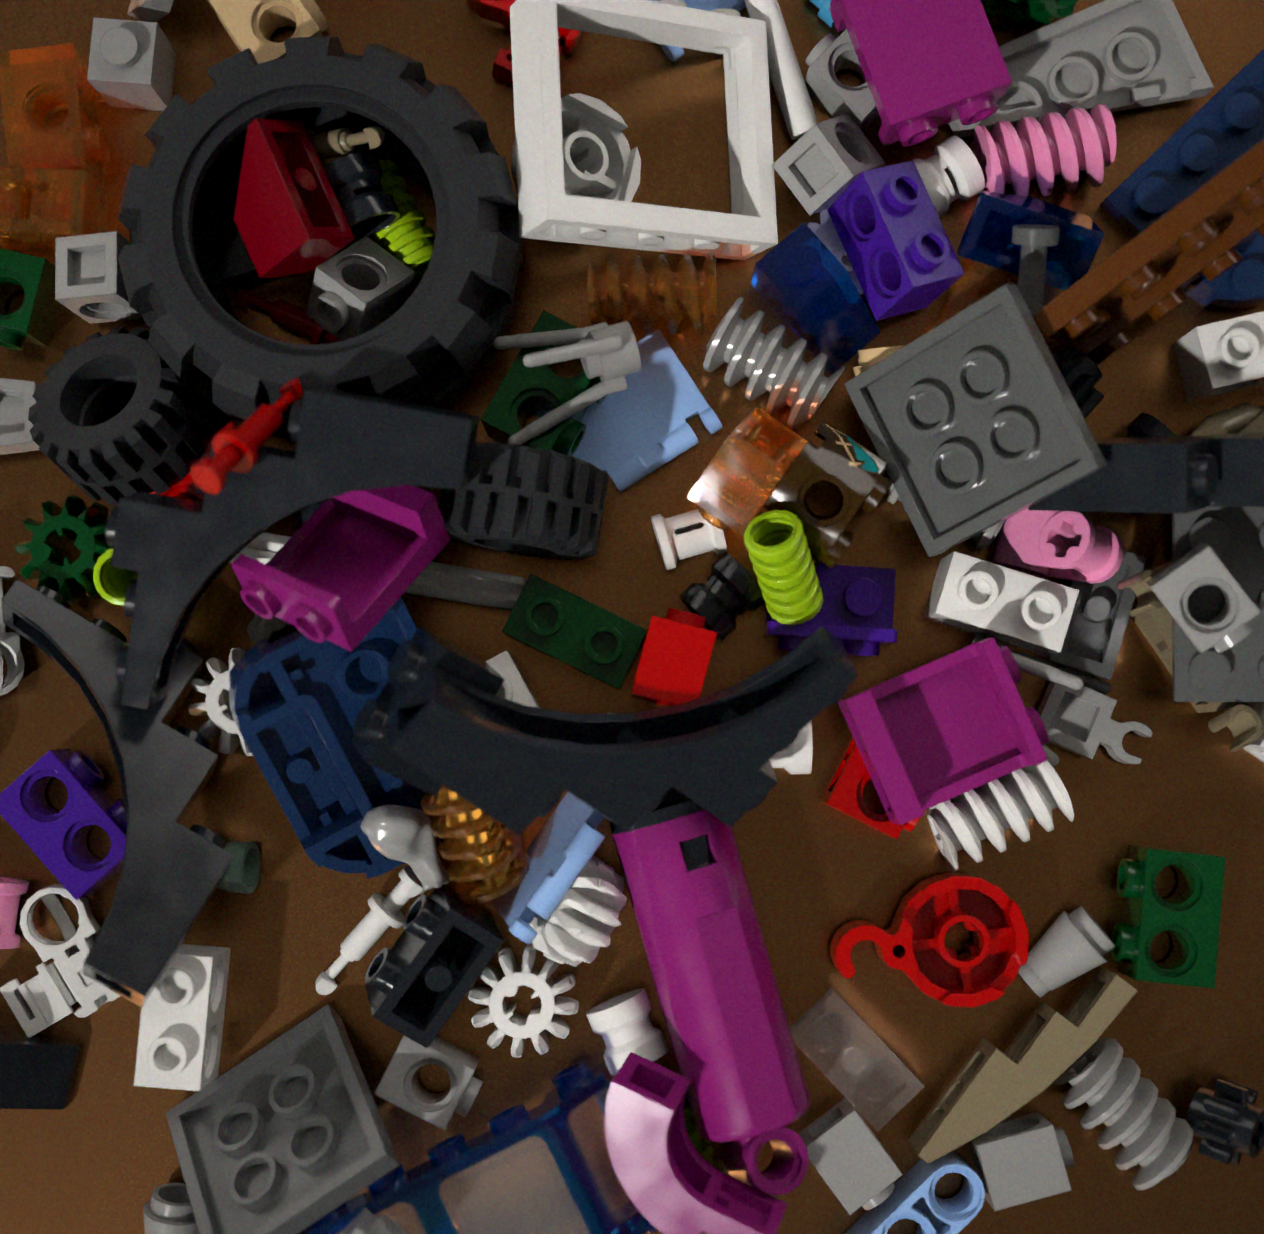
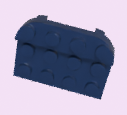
(1190, 158)
(298, 720)

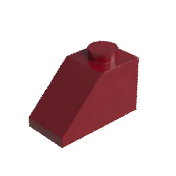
(286, 202)

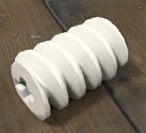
(998, 807)

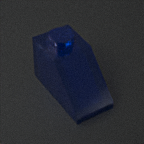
(990, 236)
(815, 297)

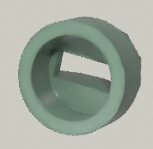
(244, 868)

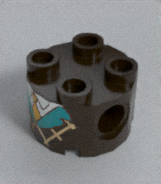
(844, 464)

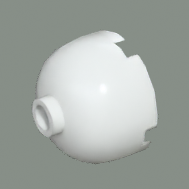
(595, 151)

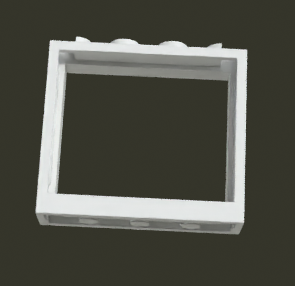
(559, 217)

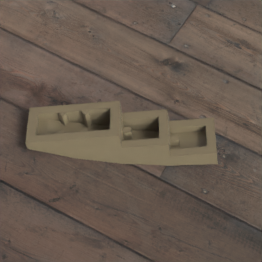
(999, 1083)

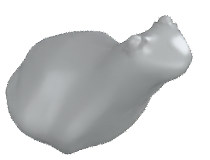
(406, 837)

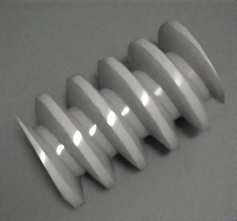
(769, 365)
(1130, 1112)

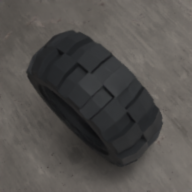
(189, 196)

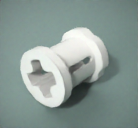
(686, 537)

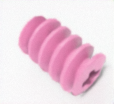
(1046, 150)

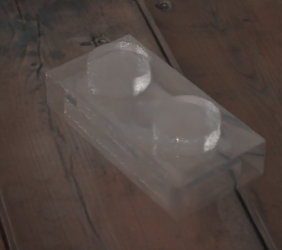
(855, 1059)

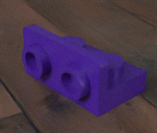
(854, 609)

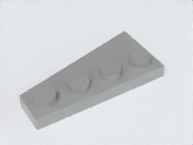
(1106, 55)

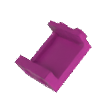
(925, 63)
(347, 563)
(944, 729)

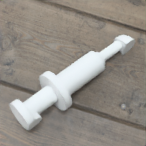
(383, 914)

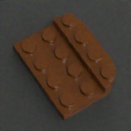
(1161, 261)

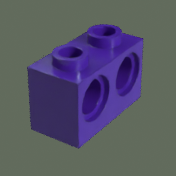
(895, 240)
(62, 835)

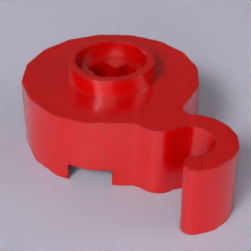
(918, 934)

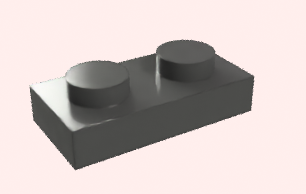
(1098, 622)

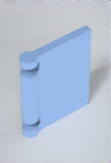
(647, 422)
(556, 860)

